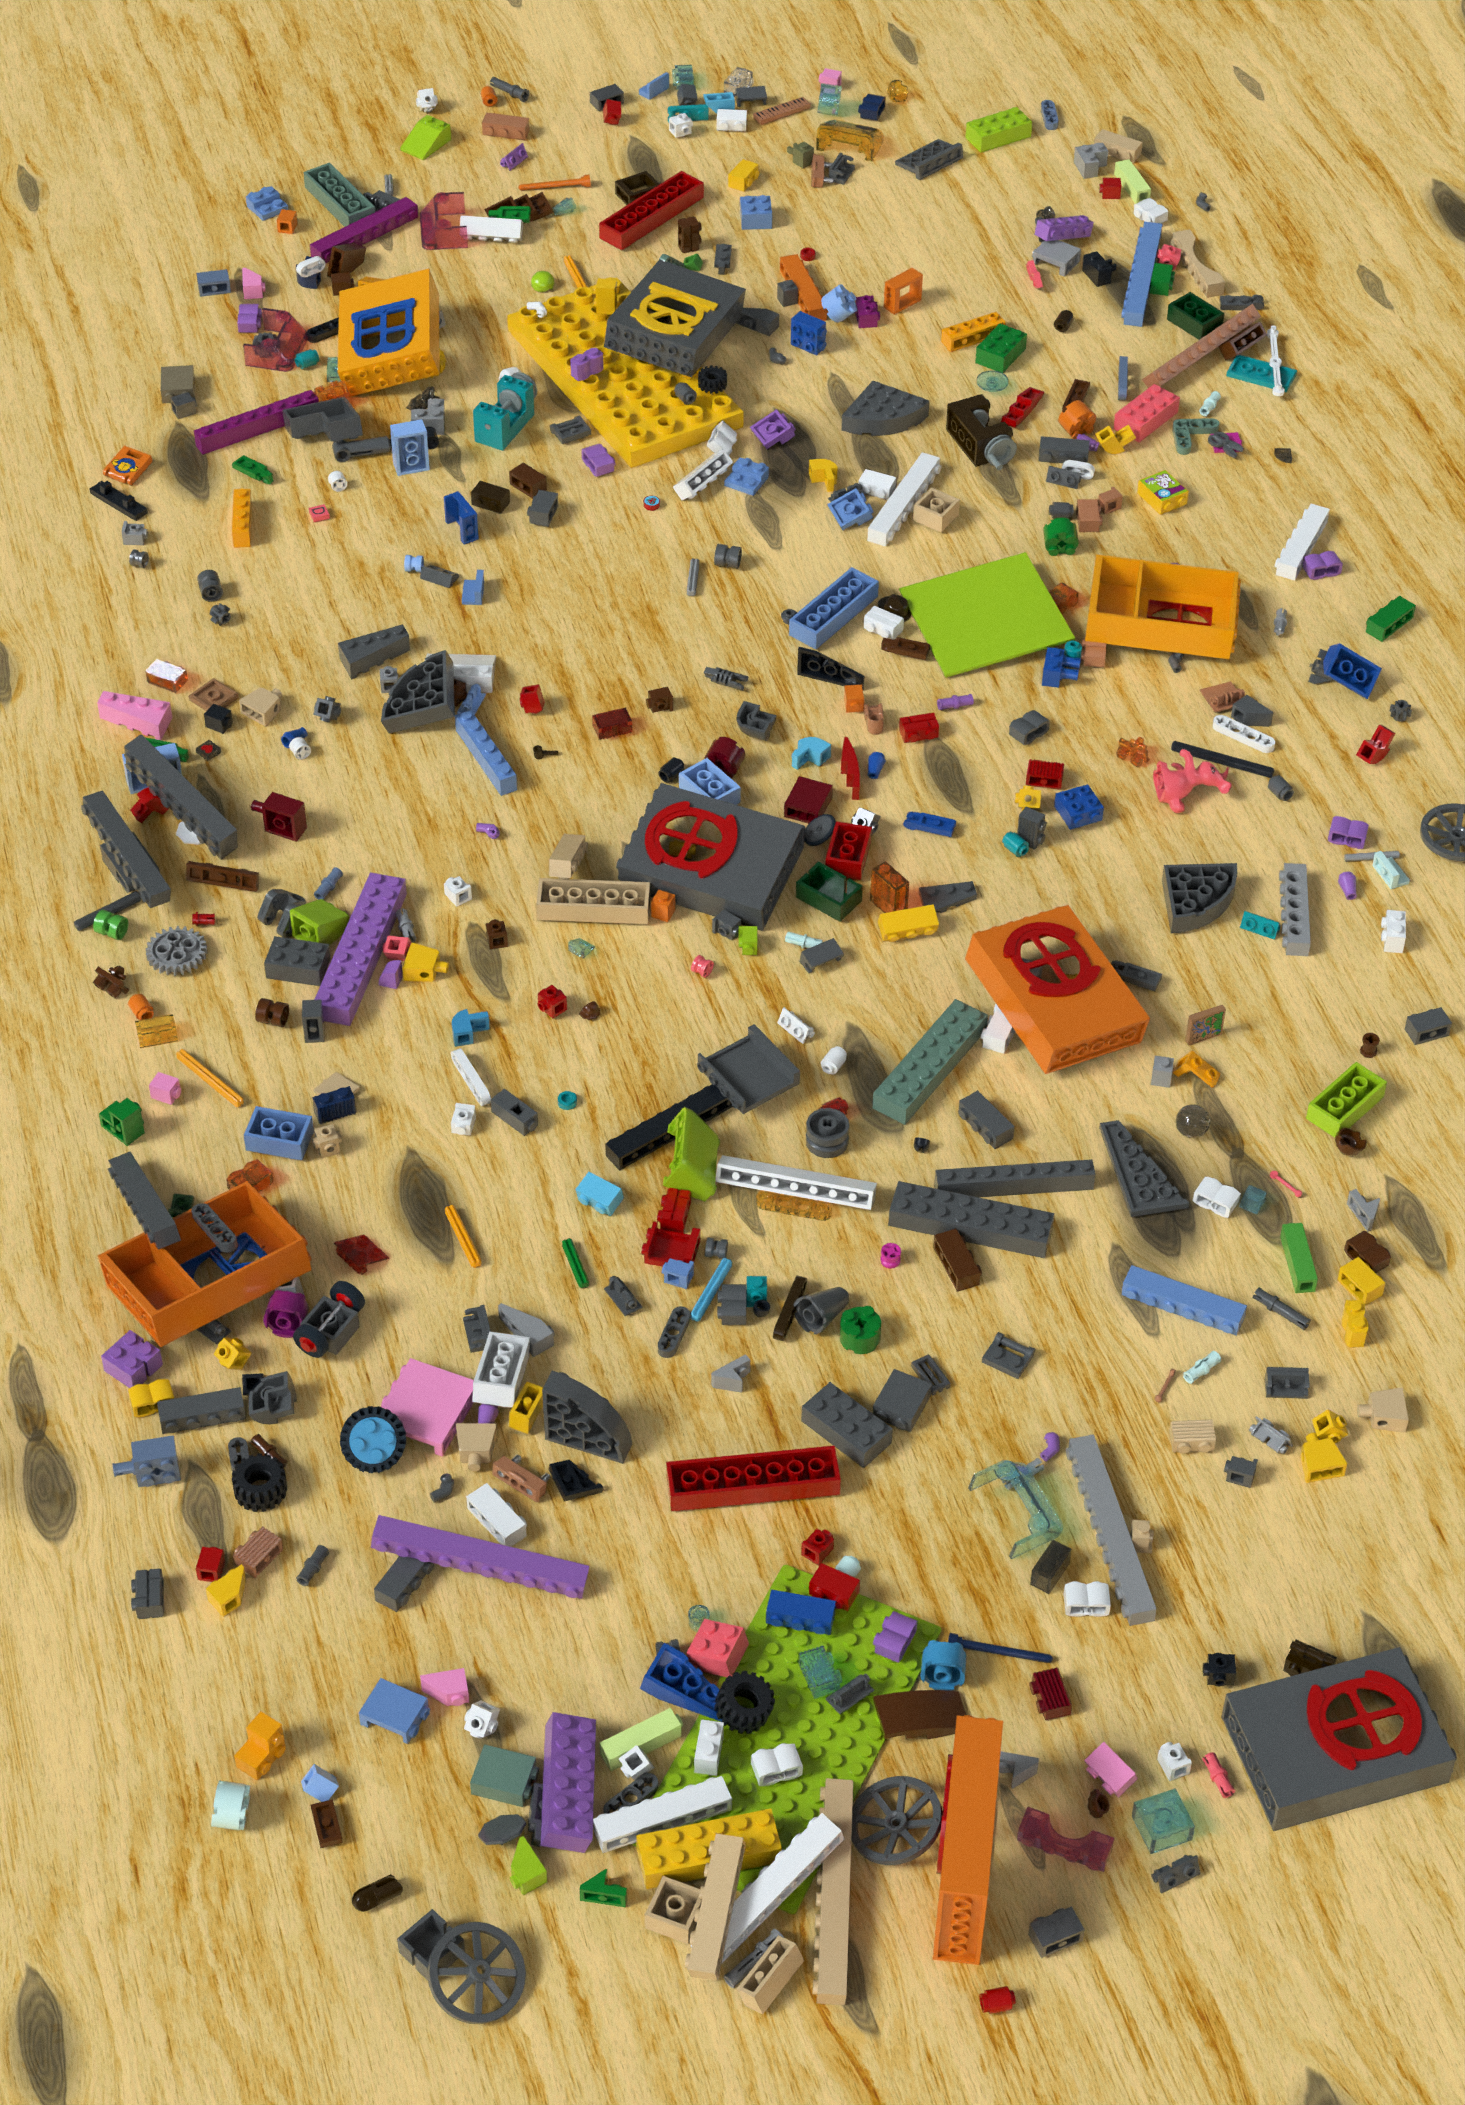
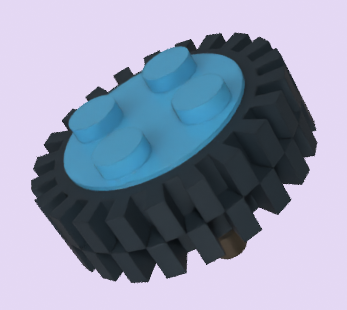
(373, 1439)

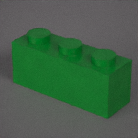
(1390, 618)

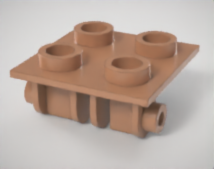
(1222, 696)

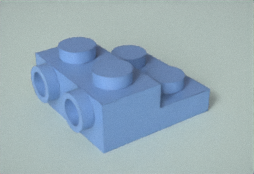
(265, 203)
(747, 476)
(851, 509)

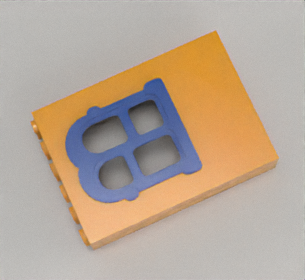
(384, 308)

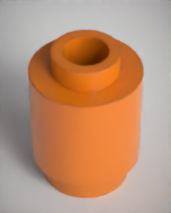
(488, 96)
(140, 1007)

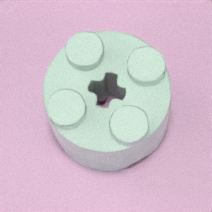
(230, 1805)

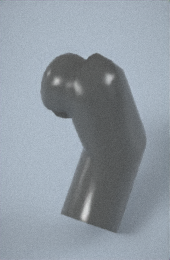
(1201, 202)
(776, 357)
(1174, 661)

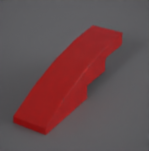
(1023, 406)
(850, 766)

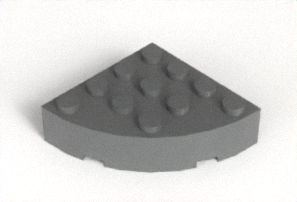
(884, 411)
(421, 695)
(1197, 893)
(583, 1419)

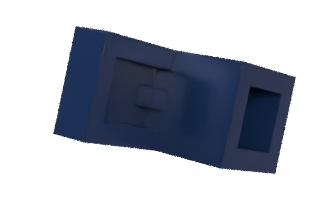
(311, 281)

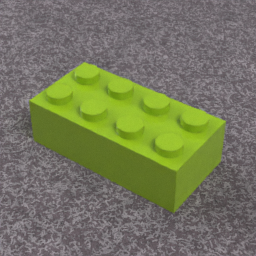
(998, 129)
(1346, 1099)

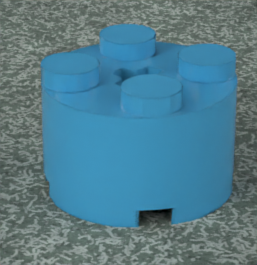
(943, 1665)

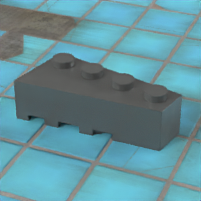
(373, 649)

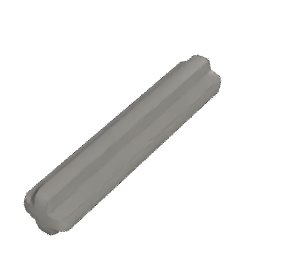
(693, 577)

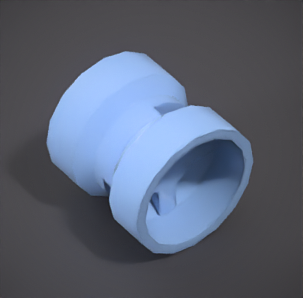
(412, 563)

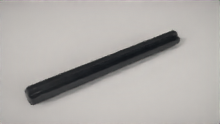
(1224, 759)

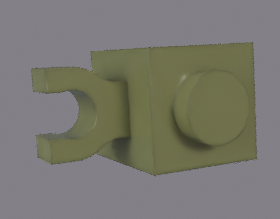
(802, 154)

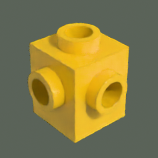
(1034, 794)
(232, 1353)
(1330, 1426)

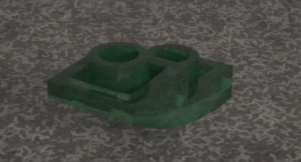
(181, 1204)

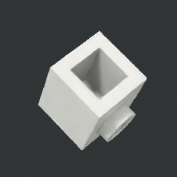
(635, 1763)

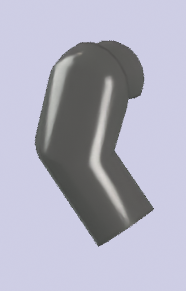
(445, 1489)

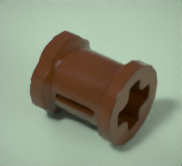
(1370, 1042)

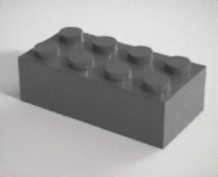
(846, 1424)

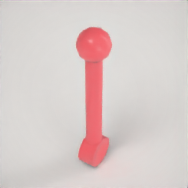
(1274, 1175)

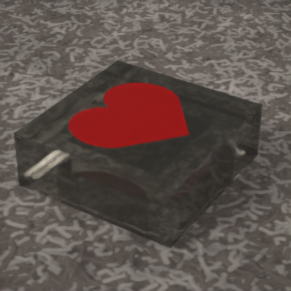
(208, 750)

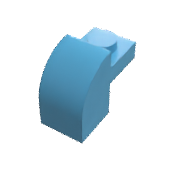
(465, 1024)

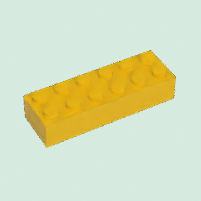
(684, 1850)

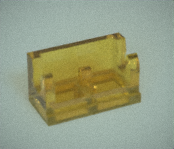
(156, 1031)

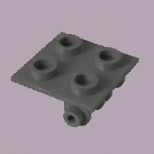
(380, 199)

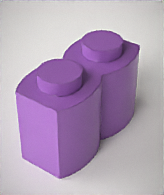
(249, 318)
(586, 364)
(598, 460)
(1322, 565)
(1348, 832)
(895, 1636)

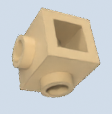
(327, 1141)

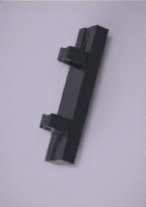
(118, 500)

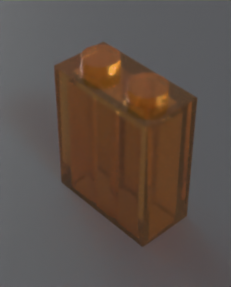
(888, 888)

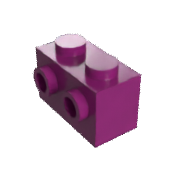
(867, 312)

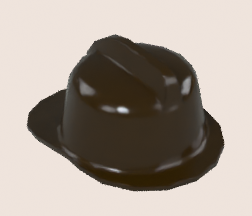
(895, 604)

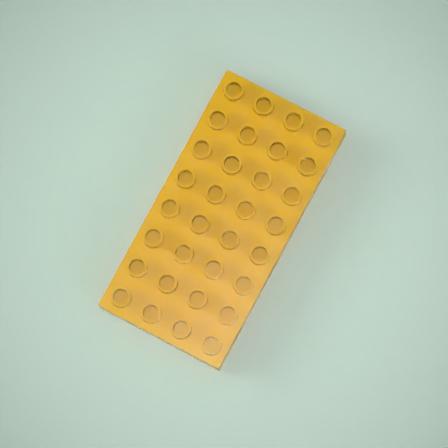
(630, 398)

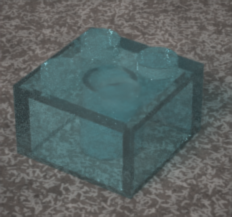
(1163, 1821)

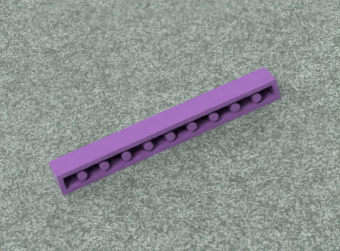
(479, 1557)

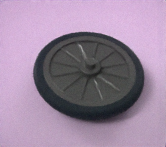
(819, 830)

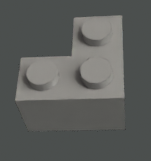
(1089, 159)
(433, 416)

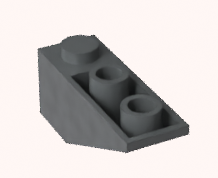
(759, 320)

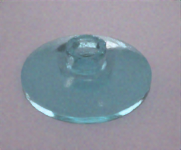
(992, 381)

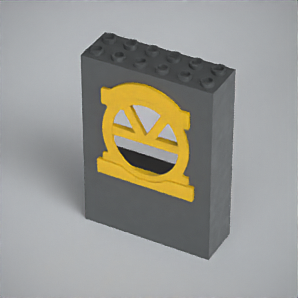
(669, 290)

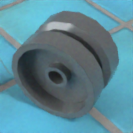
(827, 1133)

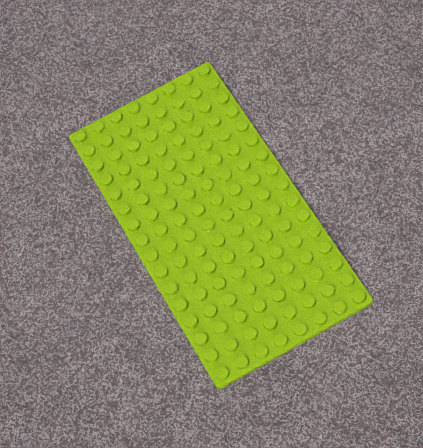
(826, 1741)

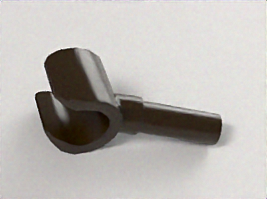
(539, 753)

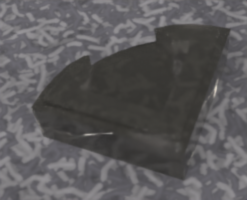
(1283, 454)

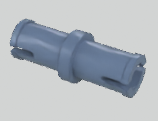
(328, 883)

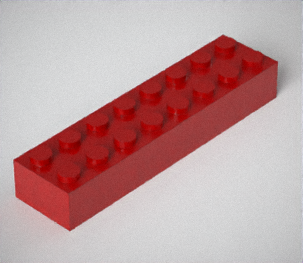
(651, 210)
(753, 1478)

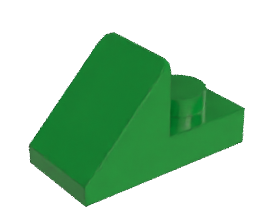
(597, 1891)

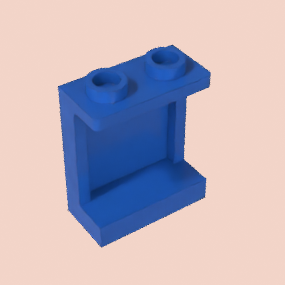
(459, 510)

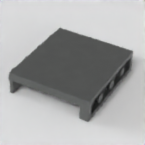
(750, 1071)

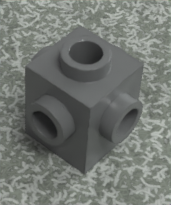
(327, 709)

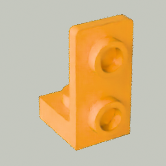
(1198, 1066)

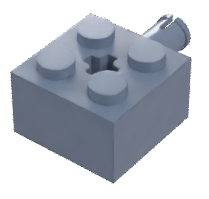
(152, 1462)

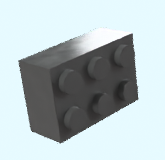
(297, 961)

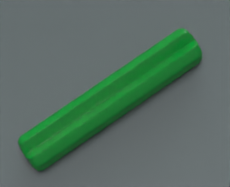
(575, 1263)

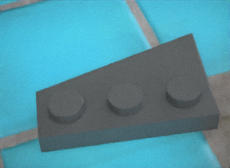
(947, 895)

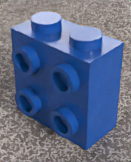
(808, 333)
(1079, 806)

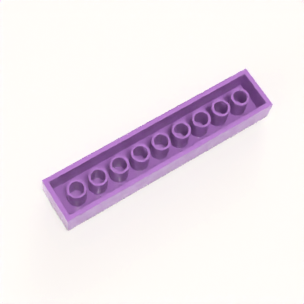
(360, 947)

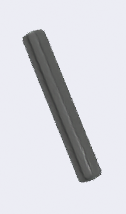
(113, 907)

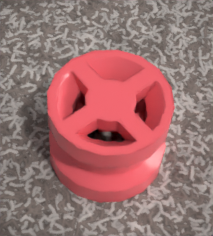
(702, 966)

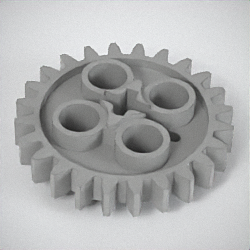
(176, 950)

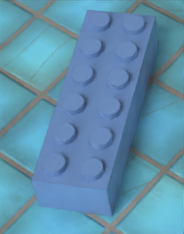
(833, 608)

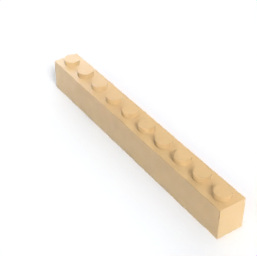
(834, 1898)

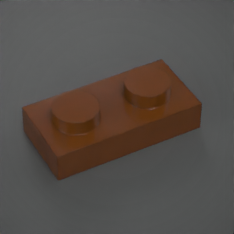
(326, 1823)

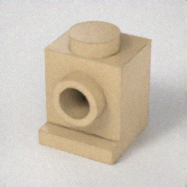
(1142, 1536)

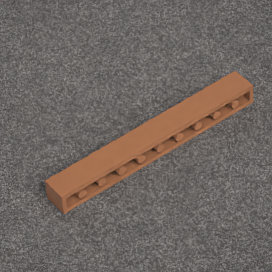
(1202, 347)

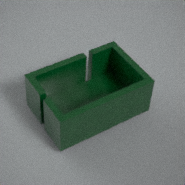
(826, 891)

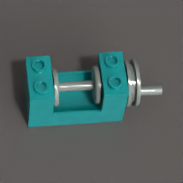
(501, 422)

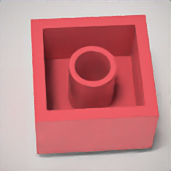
(718, 1648)

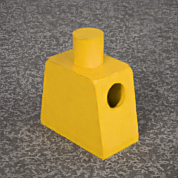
(423, 964)
(1321, 1459)

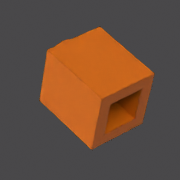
(287, 221)
(853, 698)
(663, 905)

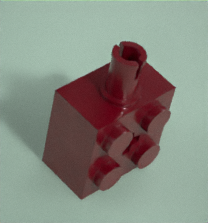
(282, 816)

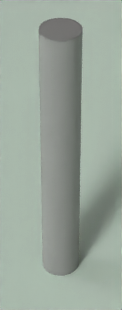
(1369, 856)

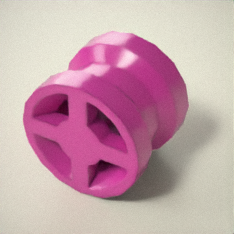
(887, 1251)

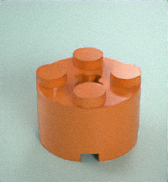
(1077, 419)

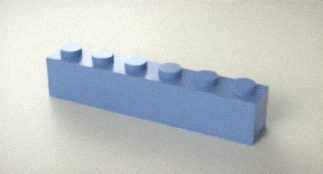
(485, 752)
(1184, 1300)

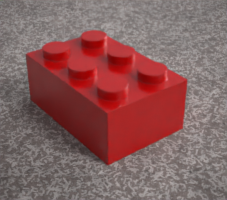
(849, 849)

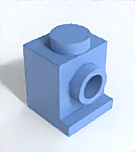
(678, 1273)

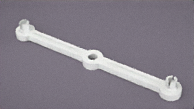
(1275, 362)

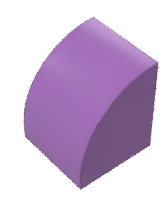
(391, 974)

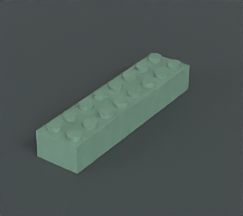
(929, 1061)

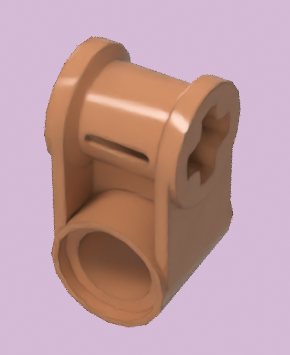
(874, 718)

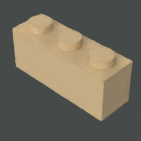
(1120, 146)
(770, 1974)

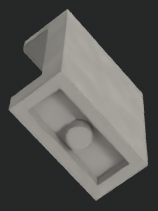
(1058, 254)

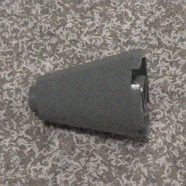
(820, 1308)

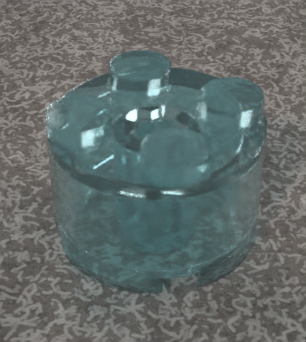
(829, 99)

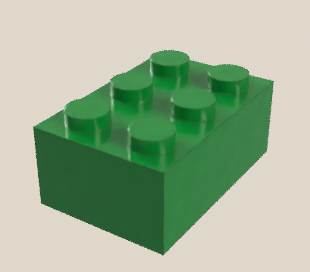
(1001, 348)

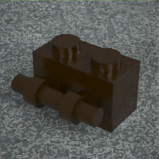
(1306, 1658)

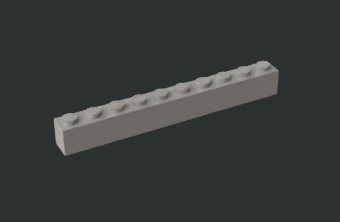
(1111, 1530)

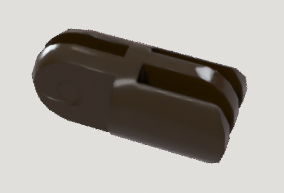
(376, 1893)

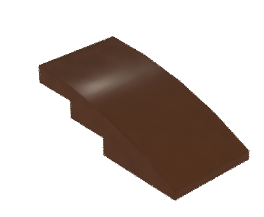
(538, 204)
(919, 1713)

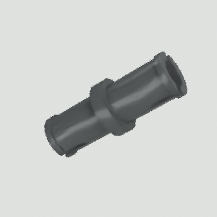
(312, 1565)

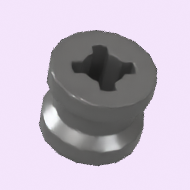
(139, 558)

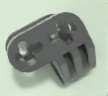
(279, 900)

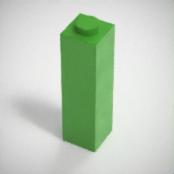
(1298, 1258)

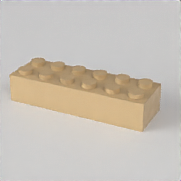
(593, 901)

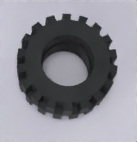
(259, 1496)
(751, 1688)

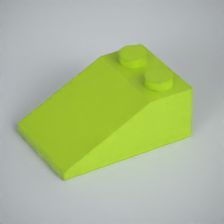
(426, 137)

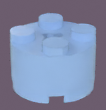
(839, 303)

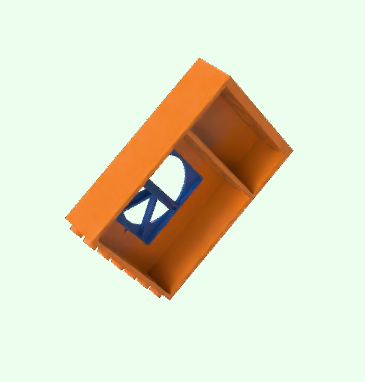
(161, 1284)

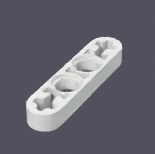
(1261, 742)
(471, 1077)

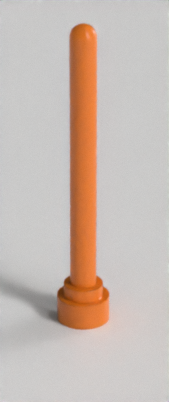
(583, 181)

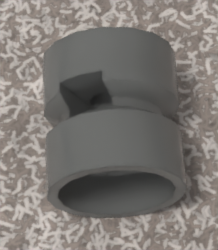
(729, 556)
(210, 585)

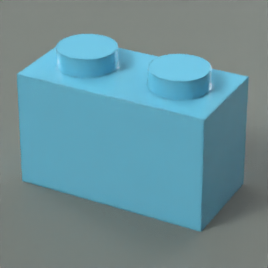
(599, 1194)

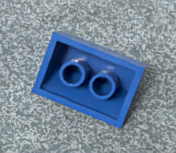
(1350, 670)

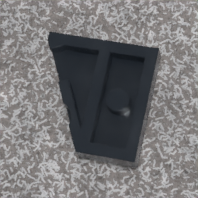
(572, 1481)

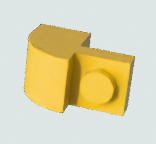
(1114, 442)
(823, 471)

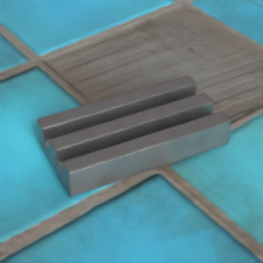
(937, 1386)

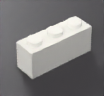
(496, 1515)

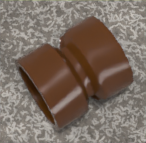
(272, 1012)

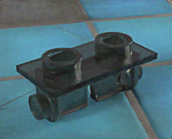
(421, 401)

